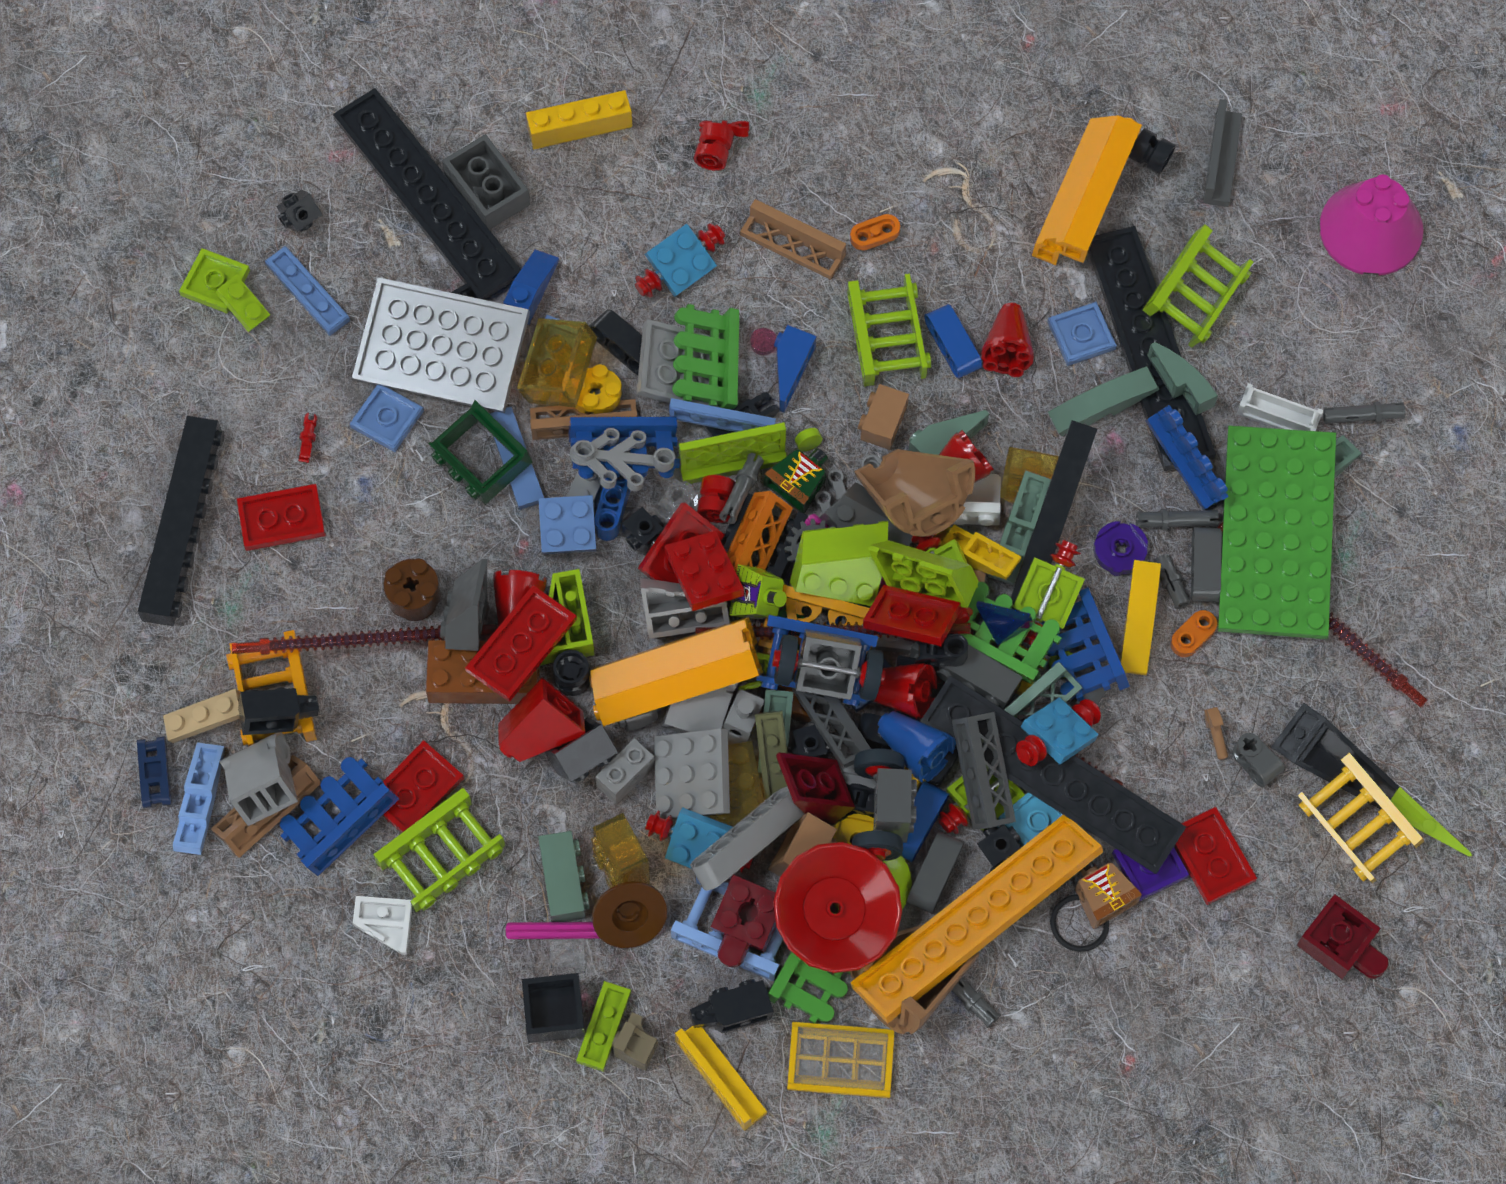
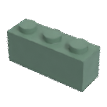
(563, 876)

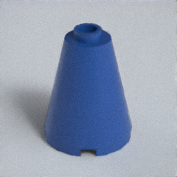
(919, 743)

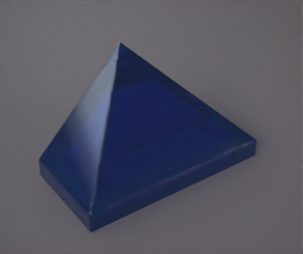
(1002, 621)

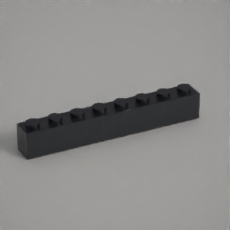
(180, 521)

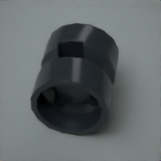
(1152, 151)
(571, 666)

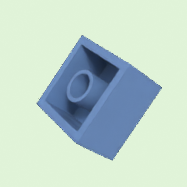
(567, 524)

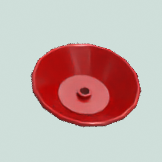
(866, 903)

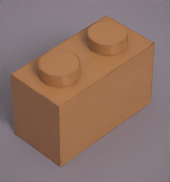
(883, 417)

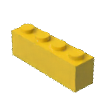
(579, 119)

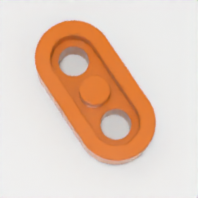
(873, 231)
(1194, 632)

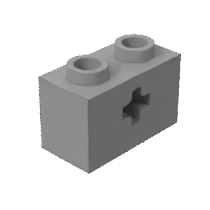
(625, 771)

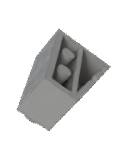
(670, 613)

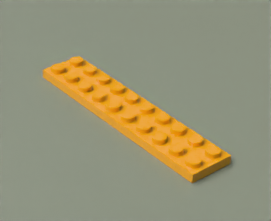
(976, 917)

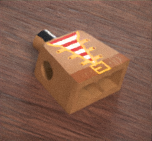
(1105, 893)

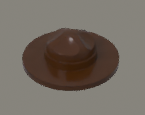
(629, 914)

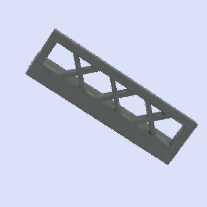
(1222, 156)
(839, 719)
(978, 772)

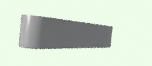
(746, 839)

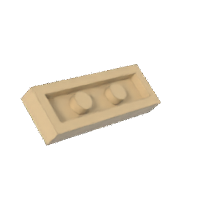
(202, 716)

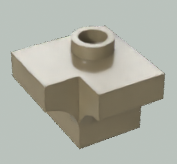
(634, 1044)

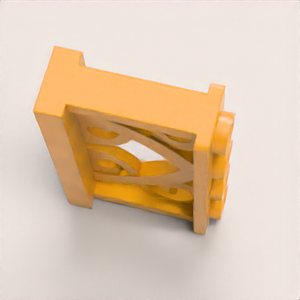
(835, 609)

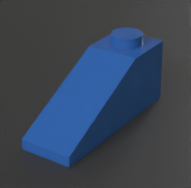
(532, 282)
(793, 355)

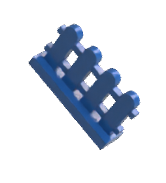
(659, 433)
(1186, 457)
(1092, 654)
(343, 830)

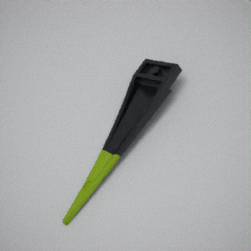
(1319, 747)

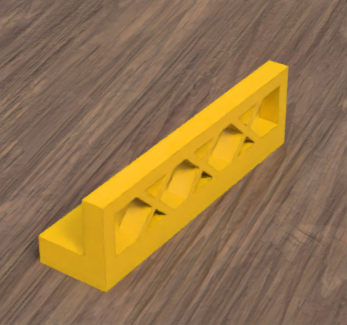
(720, 1076)

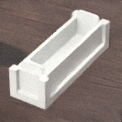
(1277, 411)

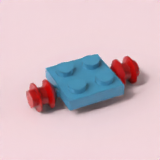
(680, 260)
(1058, 731)
(689, 836)

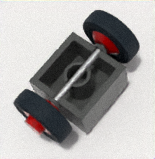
(828, 665)
(892, 802)

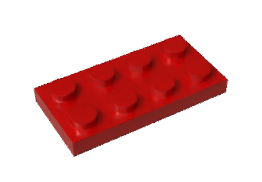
(521, 643)

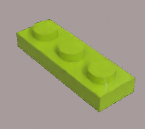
(603, 1026)

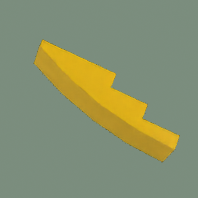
(982, 552)
(1140, 617)

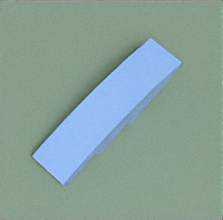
(198, 799)

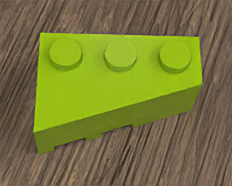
(568, 591)

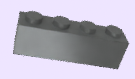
(981, 675)

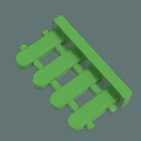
(722, 374)
(1005, 653)
(794, 995)

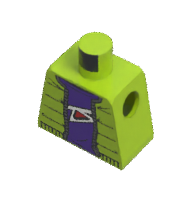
(761, 594)

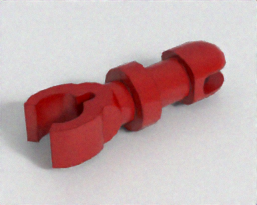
(739, 128)
(307, 437)

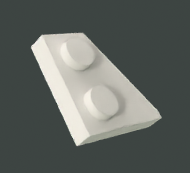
(384, 920)

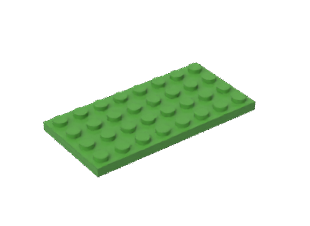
(1277, 532)

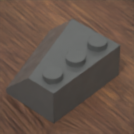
(859, 507)

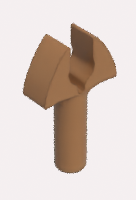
(1214, 721)

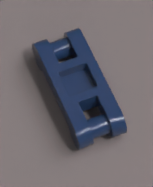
(153, 772)

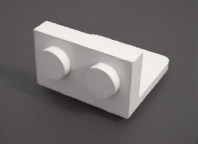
(983, 504)

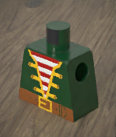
(798, 478)

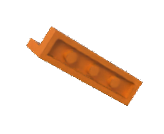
(750, 530)

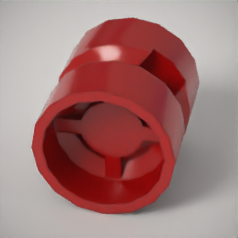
(713, 146)
(715, 493)

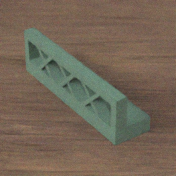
(1040, 687)

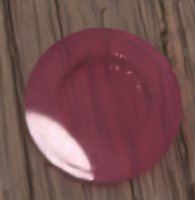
(763, 341)

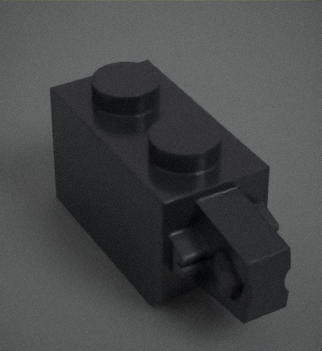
(274, 710)
(734, 1007)

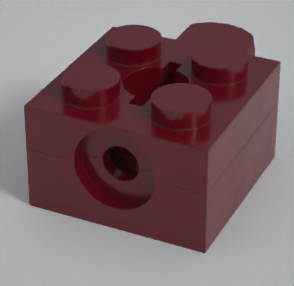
(744, 919)
(1342, 940)

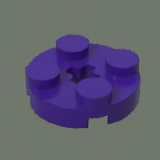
(1120, 533)

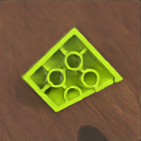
(838, 563)
(924, 572)

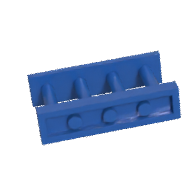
(782, 626)

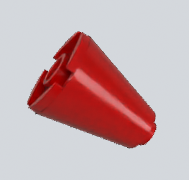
(511, 589)
(908, 689)

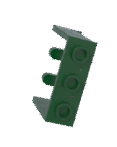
(458, 472)

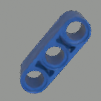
(953, 341)
(611, 512)
(928, 803)

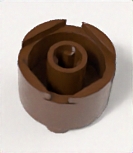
(412, 575)

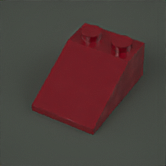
(816, 786)

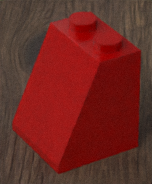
(539, 723)

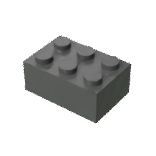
(486, 181)

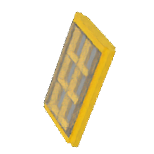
(840, 1060)

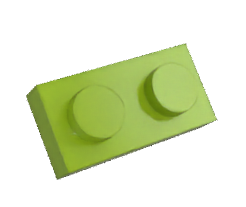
(242, 303)

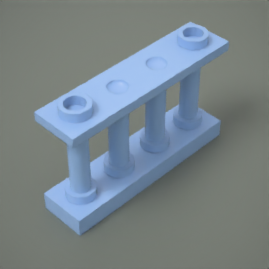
(688, 933)

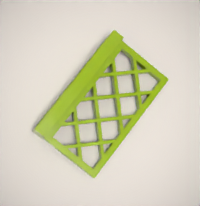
(706, 458)

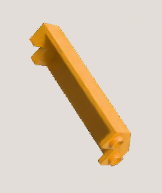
(1086, 189)
(675, 672)

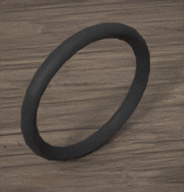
(1064, 943)

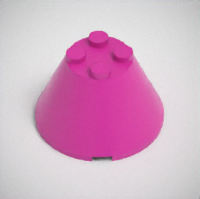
(1371, 226)

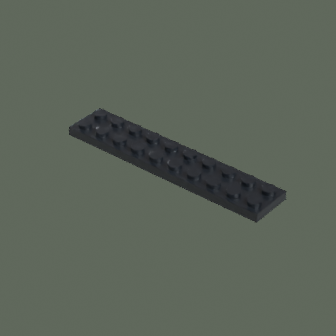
(427, 194)
(1127, 287)
(1068, 787)

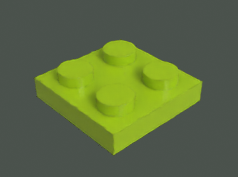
(207, 275)

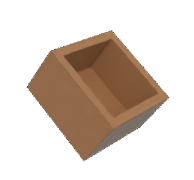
(801, 837)

